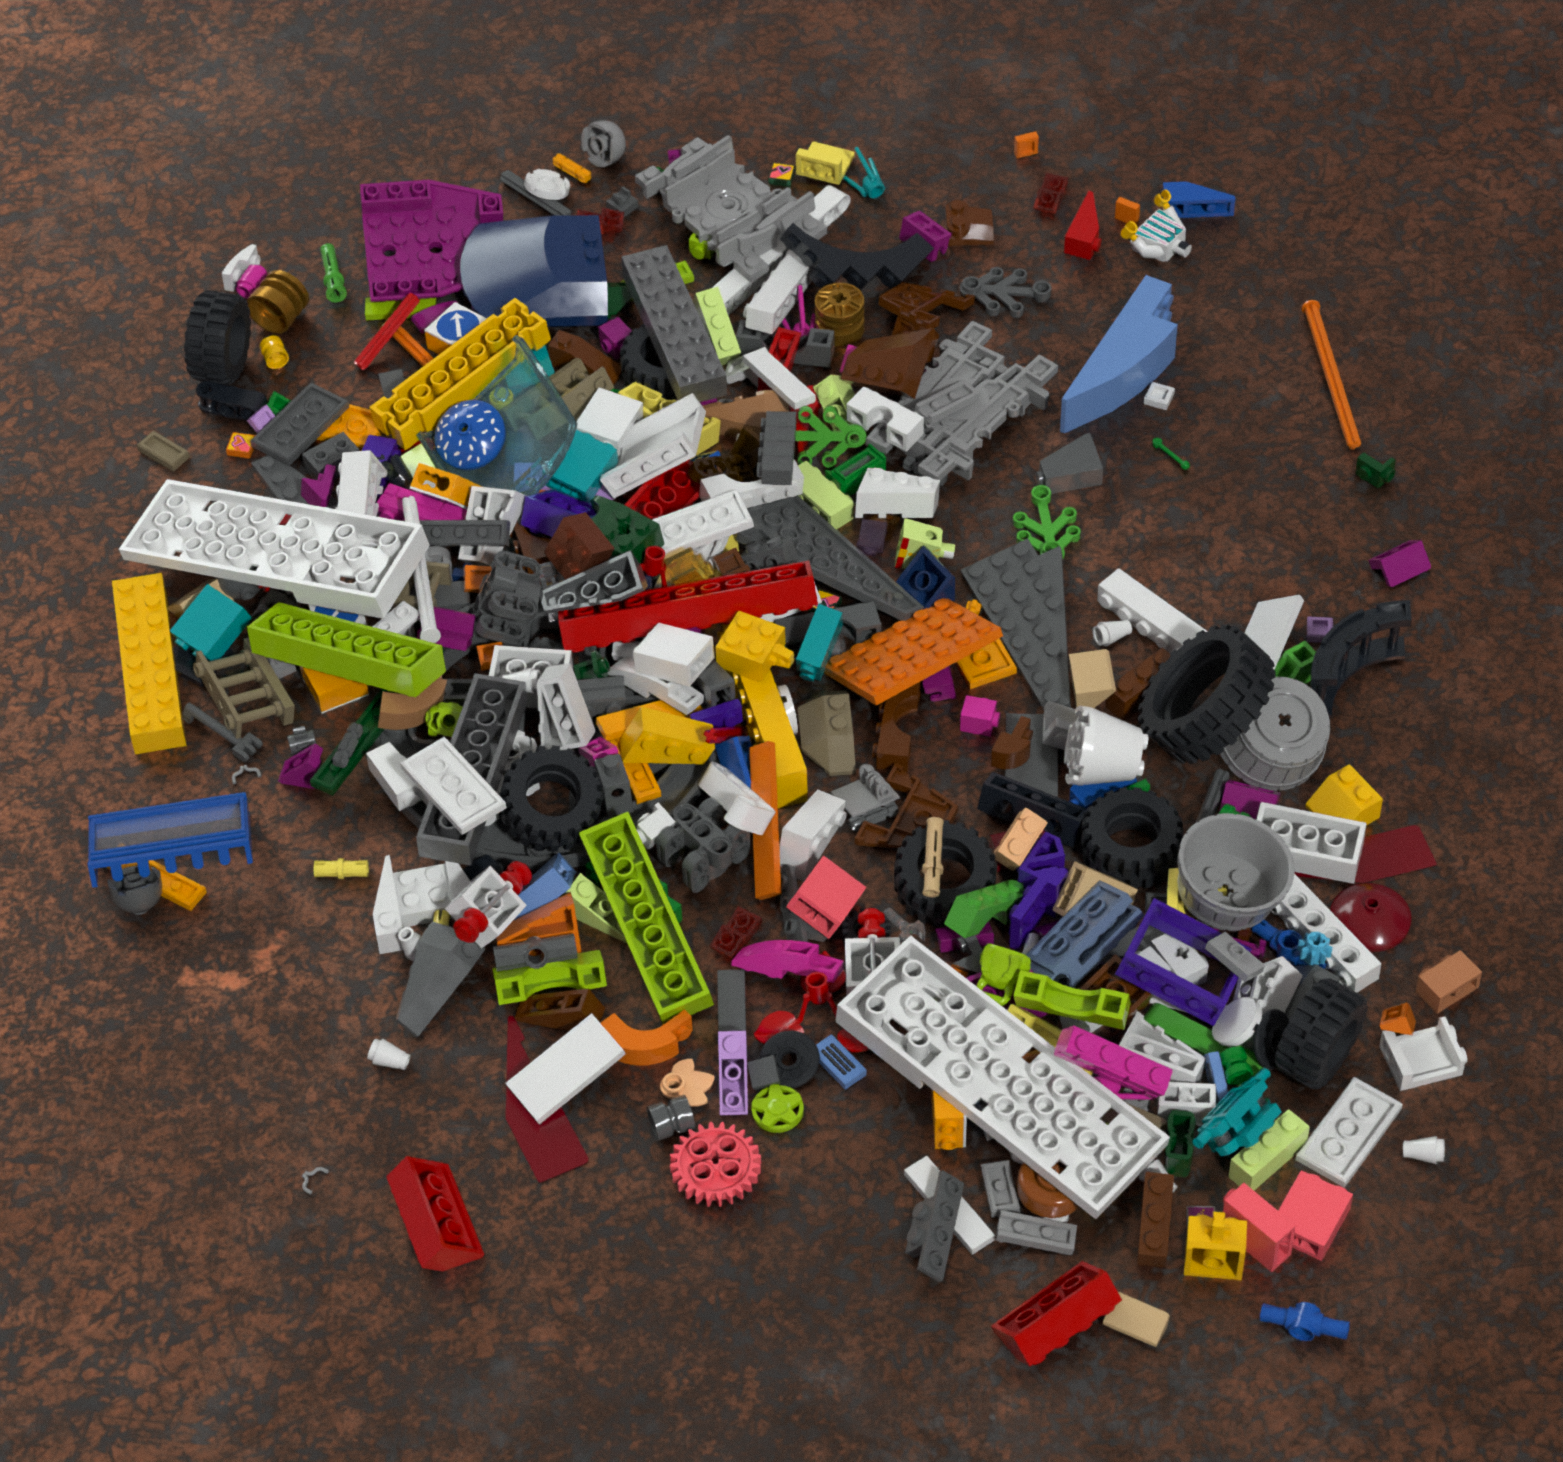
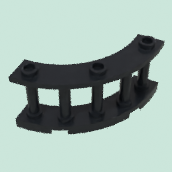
(1340, 659)

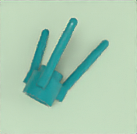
(872, 183)

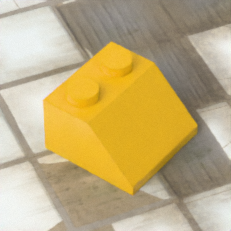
(1347, 797)

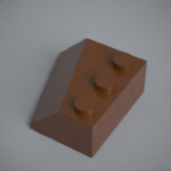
(890, 363)

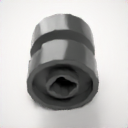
(674, 1116)

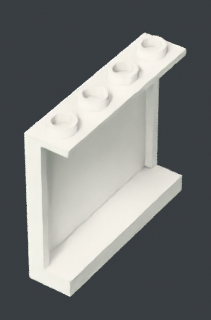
(657, 445)

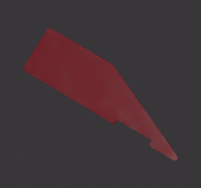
(1391, 855)
(547, 1146)

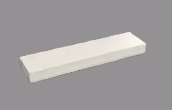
(779, 378)
(969, 1226)

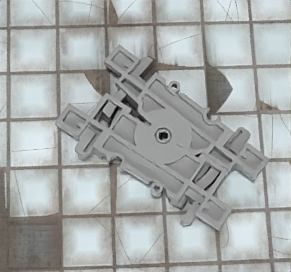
(709, 181)
(1003, 391)

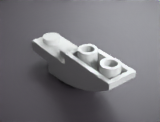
(677, 695)

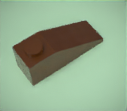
(567, 347)
(560, 1009)

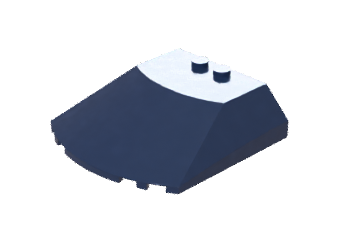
(543, 262)

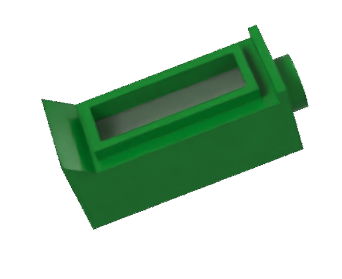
(851, 472)

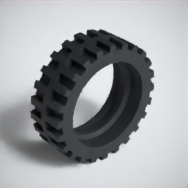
(1225, 712)

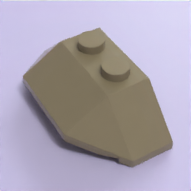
(828, 732)

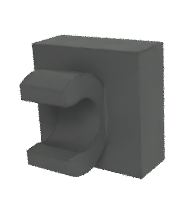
(622, 201)

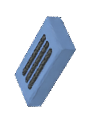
(839, 1062)
(1216, 1074)

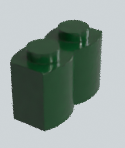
(1180, 1147)

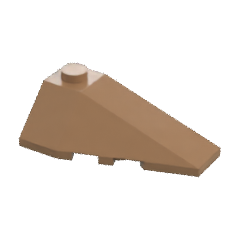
(745, 412)

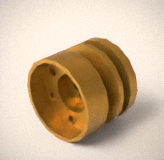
(277, 301)
(842, 310)

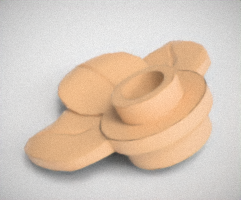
(689, 1082)

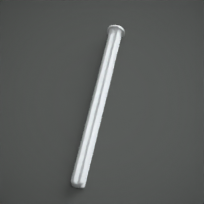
(429, 630)

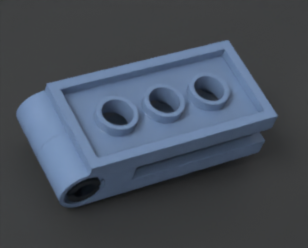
(1085, 935)

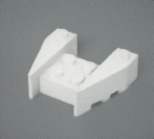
(412, 898)

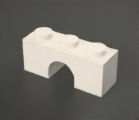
(870, 407)

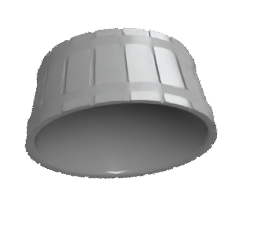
(1277, 754)
(1235, 854)

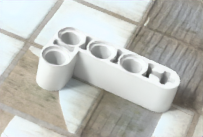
(743, 805)

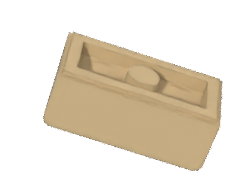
(1138, 1320)

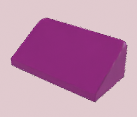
(948, 938)

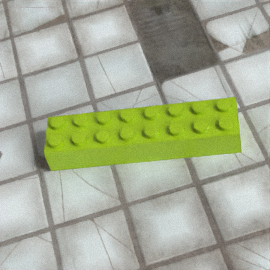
(347, 649)
(646, 918)

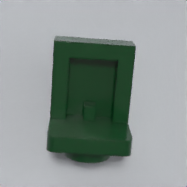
(1374, 471)
(595, 668)

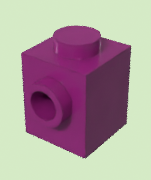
(612, 336)

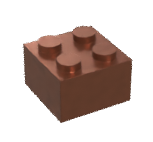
(577, 546)

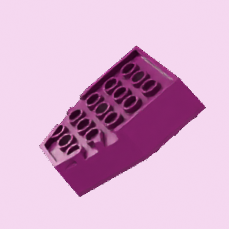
(410, 222)

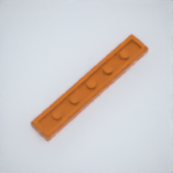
(766, 846)

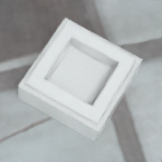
(1159, 396)

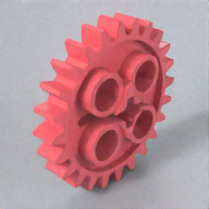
(715, 1164)

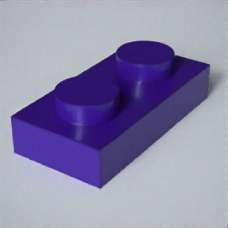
(721, 715)

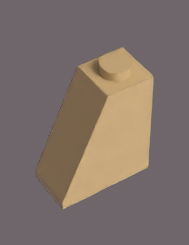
(1080, 881)

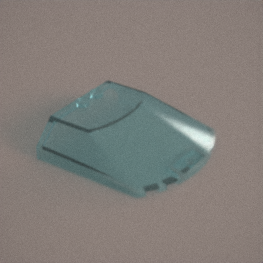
(535, 424)

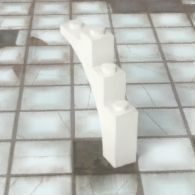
(404, 793)

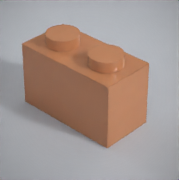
(1448, 981)

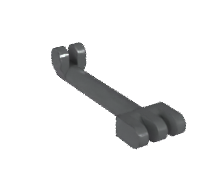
(242, 745)

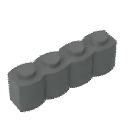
(777, 448)

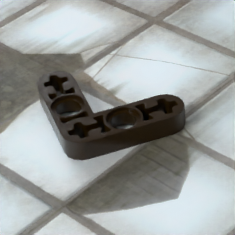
(739, 472)

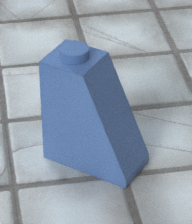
(547, 884)

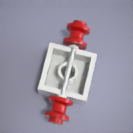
(489, 903)
(868, 950)

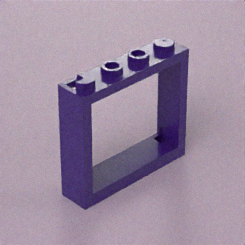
(1165, 983)

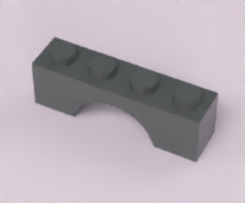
(814, 348)
(859, 625)

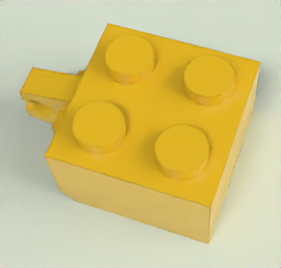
(752, 647)
(1215, 1246)

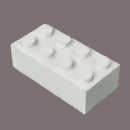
(1318, 842)

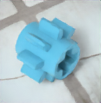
(1315, 948)

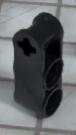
(229, 400)

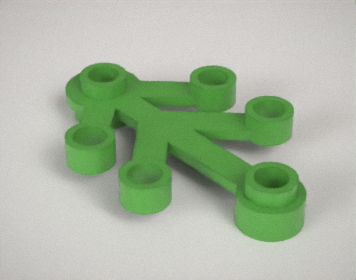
(824, 435)
(1041, 498)

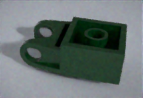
(625, 528)

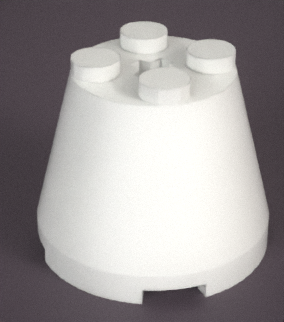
(1103, 749)

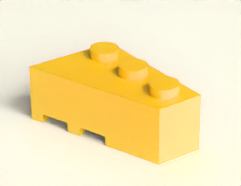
(665, 739)

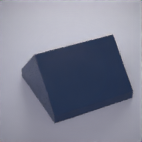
(927, 579)

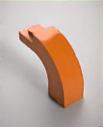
(649, 1046)

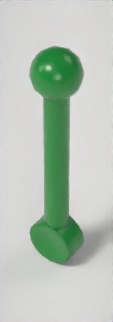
(1157, 443)

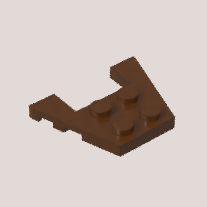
(914, 302)
(915, 811)

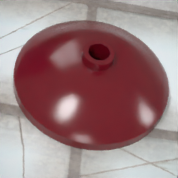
(1376, 926)

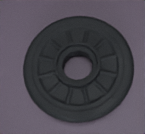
(1272, 1023)
(802, 1047)

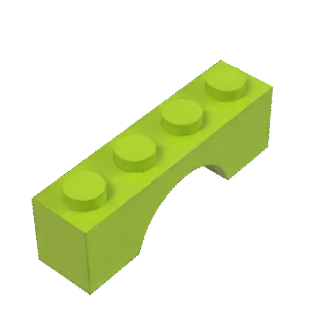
(578, 973)
(1094, 1006)

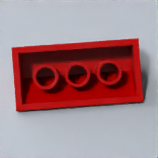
(666, 493)
(434, 1214)
(1057, 1313)

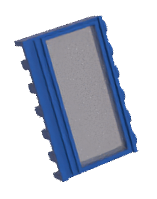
(167, 833)

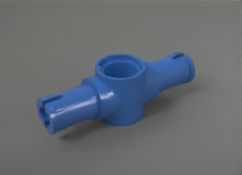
(1280, 941)
(1304, 1321)

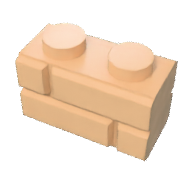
(1019, 839)

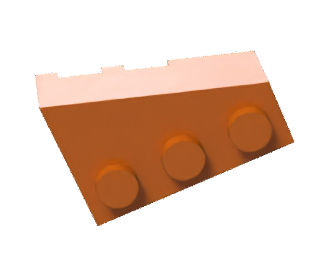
(548, 921)

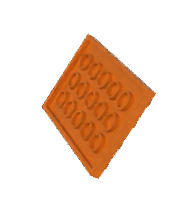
(911, 650)

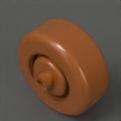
(1041, 1196)

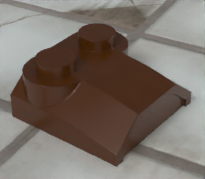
(968, 224)
(1107, 979)

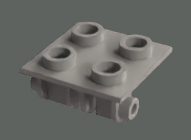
(866, 793)

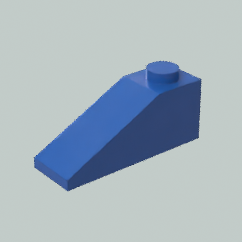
(1198, 201)

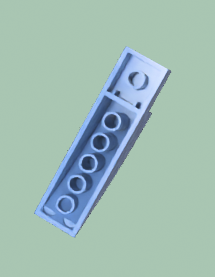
(1126, 359)

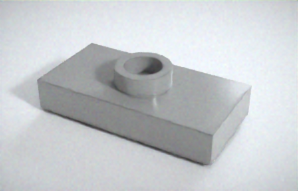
(1235, 957)
(999, 1187)

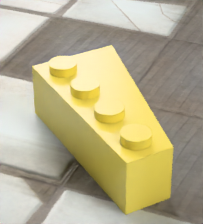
(654, 402)

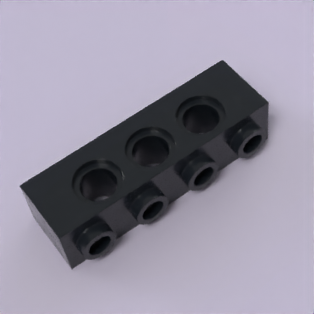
(1000, 789)

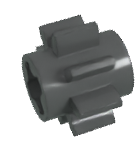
(300, 739)

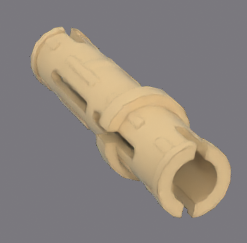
(932, 867)

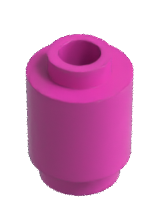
(250, 280)

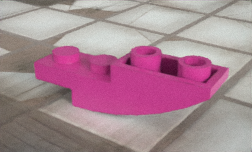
(780, 956)

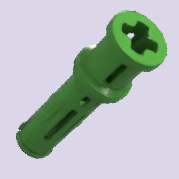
(333, 278)

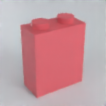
(826, 897)
(1316, 1211)
(1268, 1231)

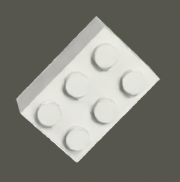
(514, 659)

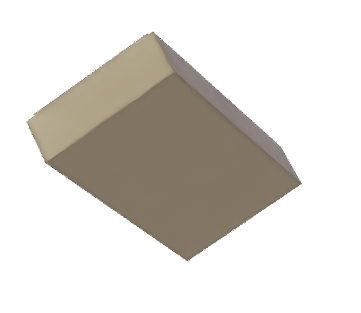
(163, 451)

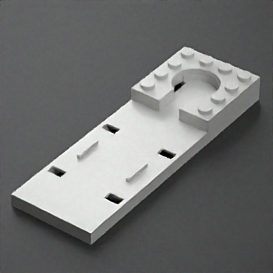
(298, 557)
(974, 1050)

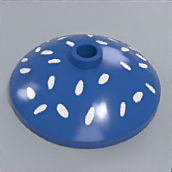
(478, 443)

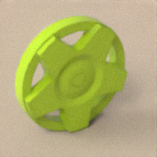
(777, 1108)

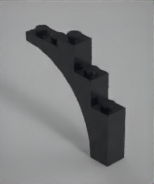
(858, 268)

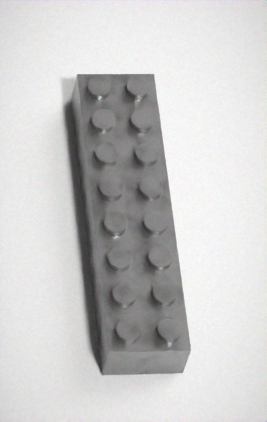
(674, 324)
(485, 740)

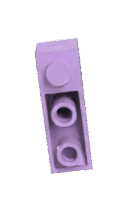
(733, 1072)

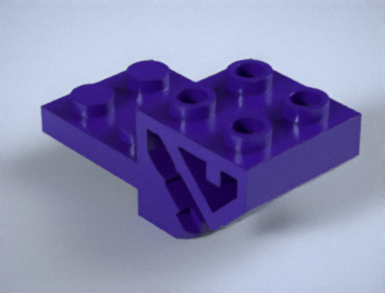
(1043, 880)

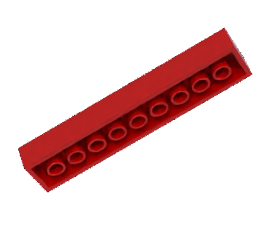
(690, 605)

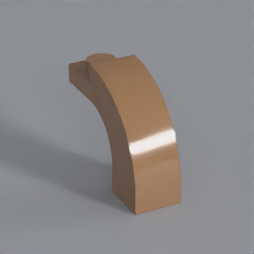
(407, 712)

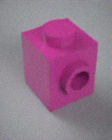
(979, 716)

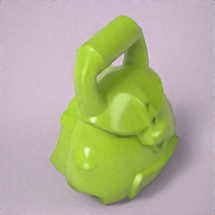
(443, 718)
(1001, 970)

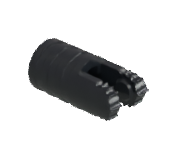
(399, 474)

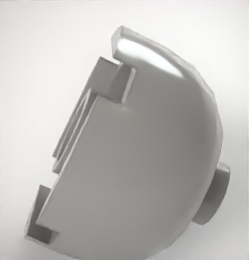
(603, 142)

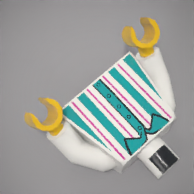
(1160, 234)

